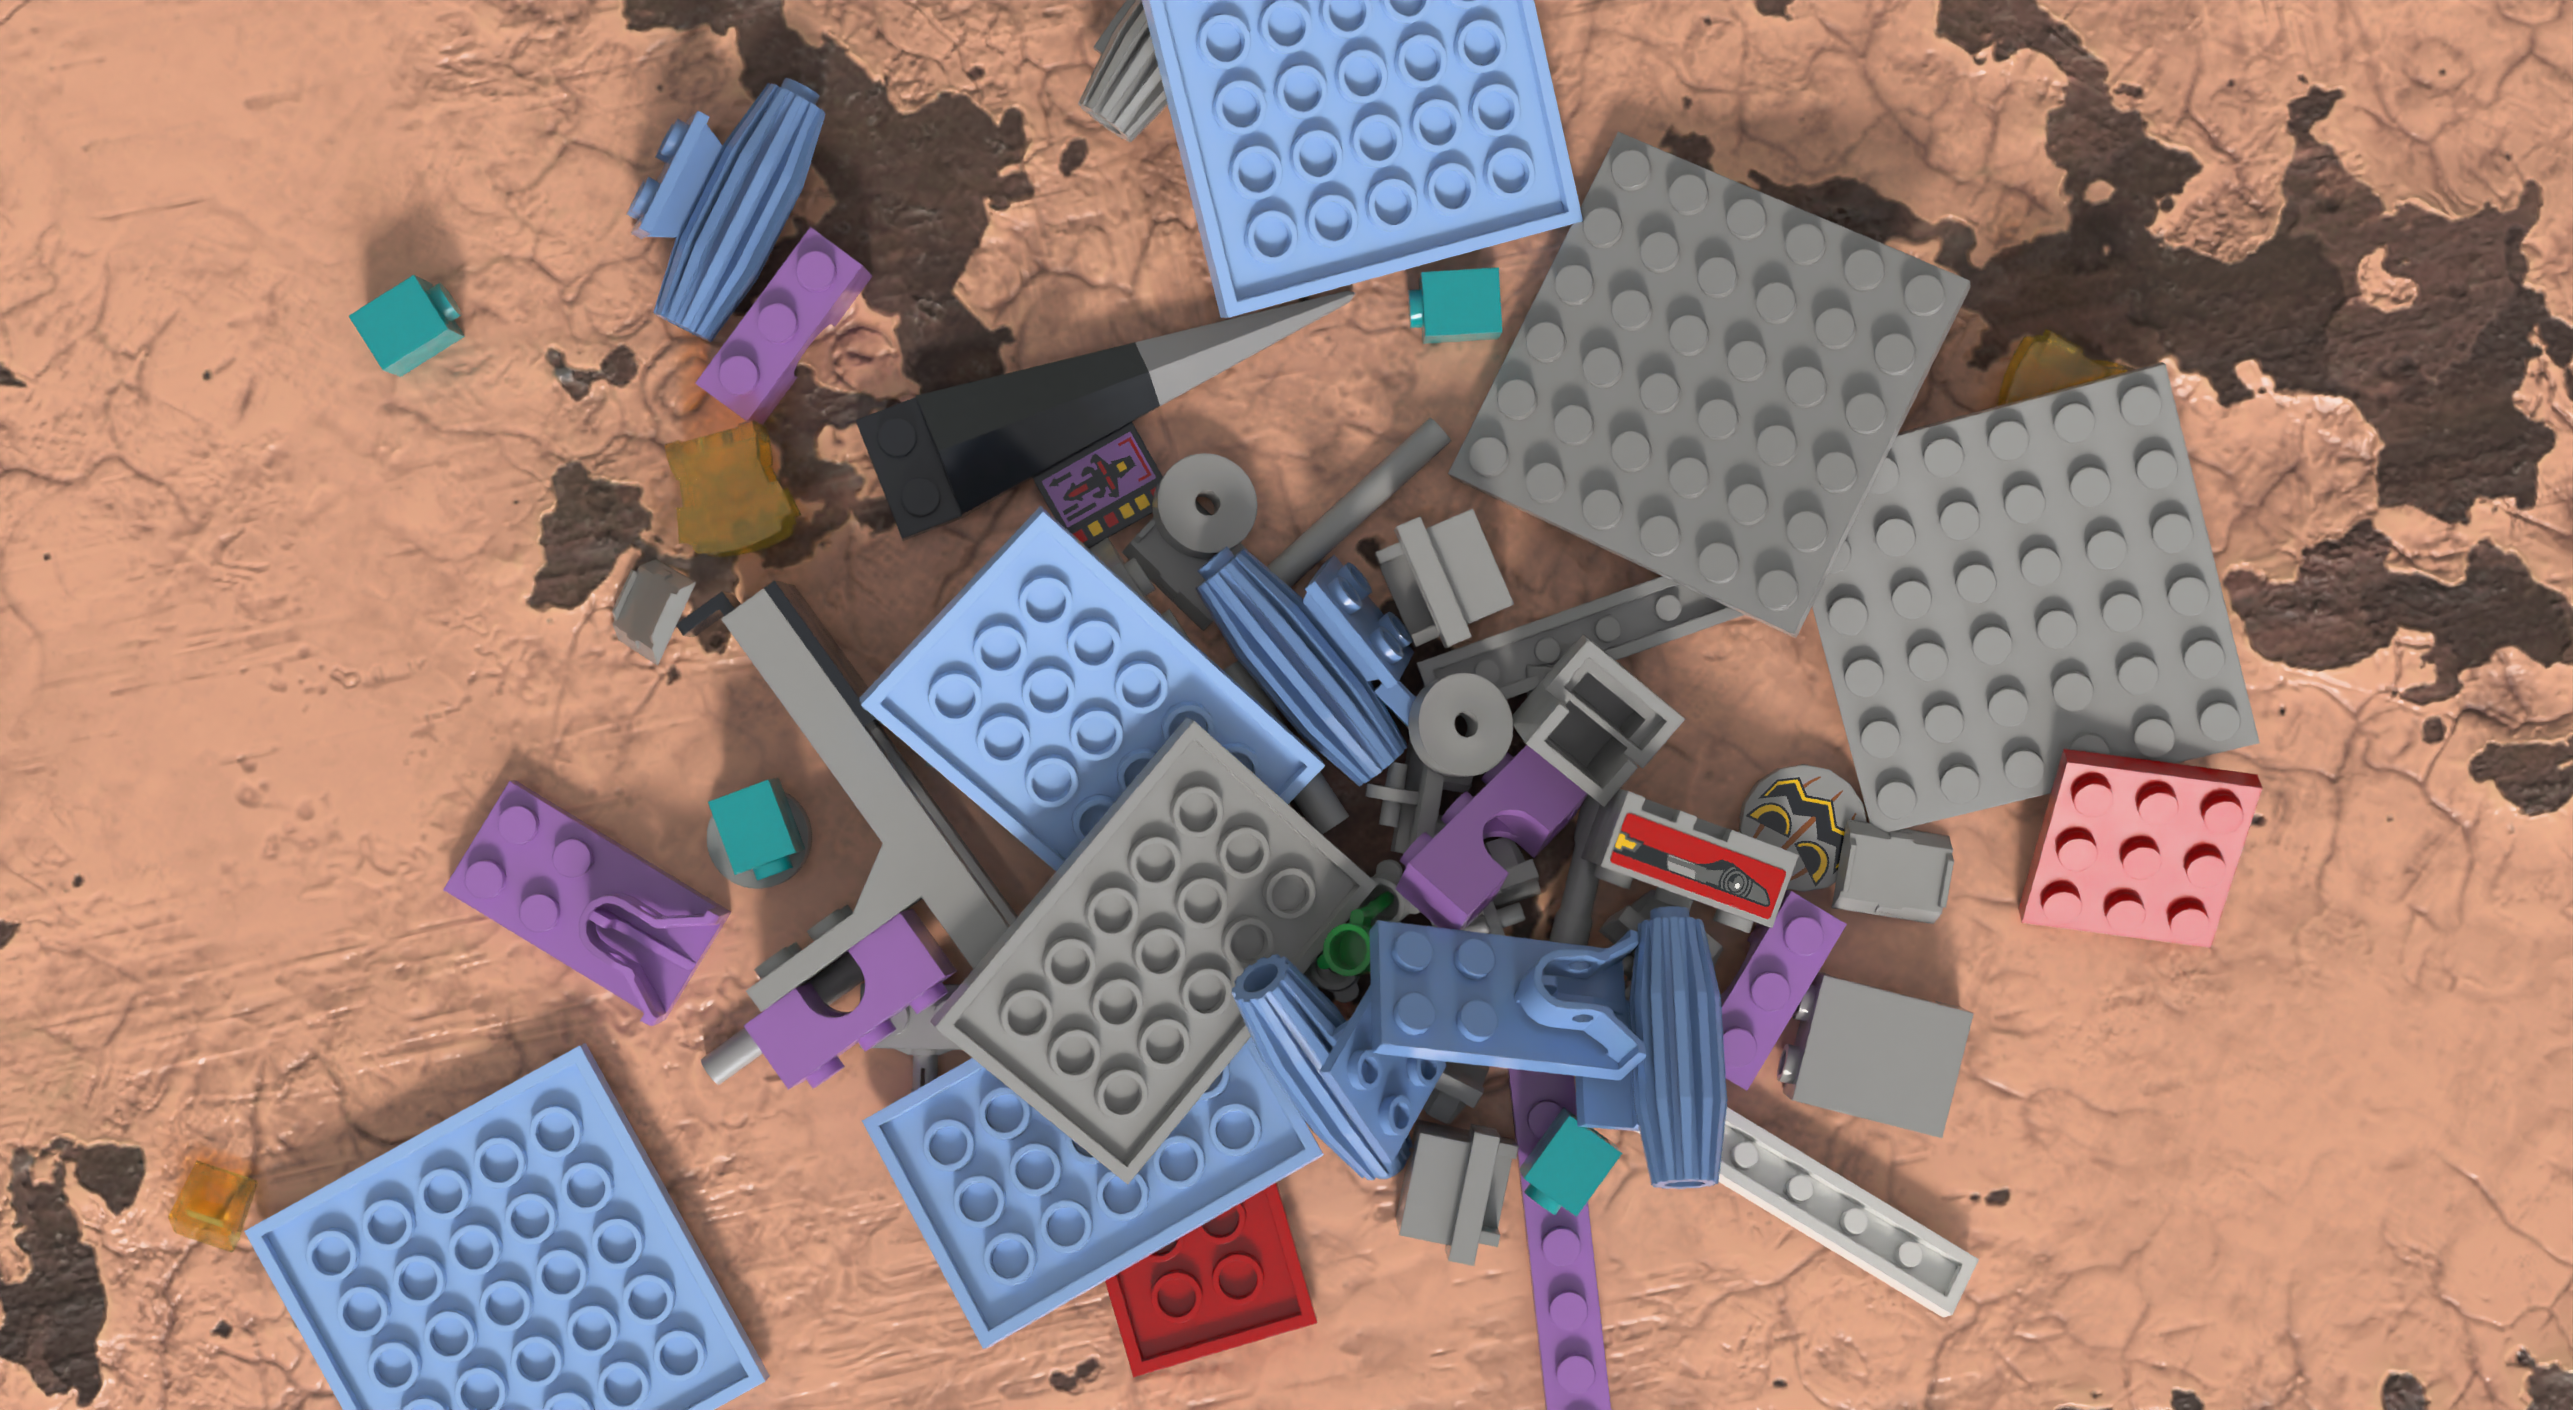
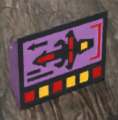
(1102, 486)

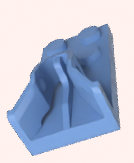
(1501, 1001)

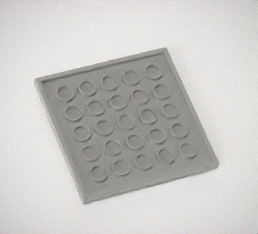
(1709, 382)
(2027, 597)

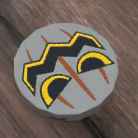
(1805, 814)

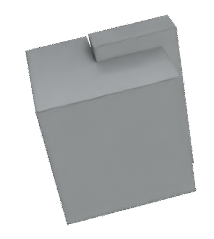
(1443, 578)
(1595, 720)
(1455, 1187)

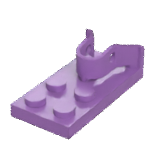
(587, 901)

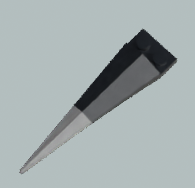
(987, 436)

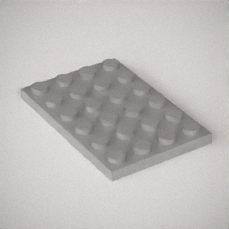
(1122, 969)

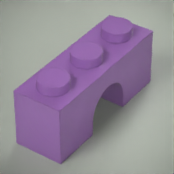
(797, 304)
(1453, 873)
(899, 970)
(1773, 983)

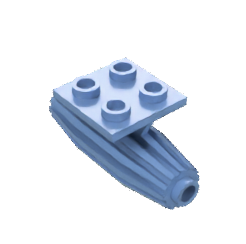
(726, 202)
(1315, 654)
(1328, 1068)
(1681, 1085)

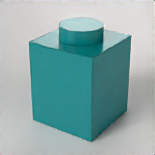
(1457, 305)
(408, 324)
(757, 829)
(1568, 1165)

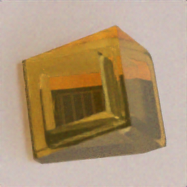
(213, 1206)

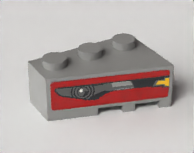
(1689, 860)

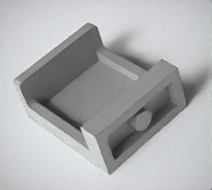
(1875, 1054)

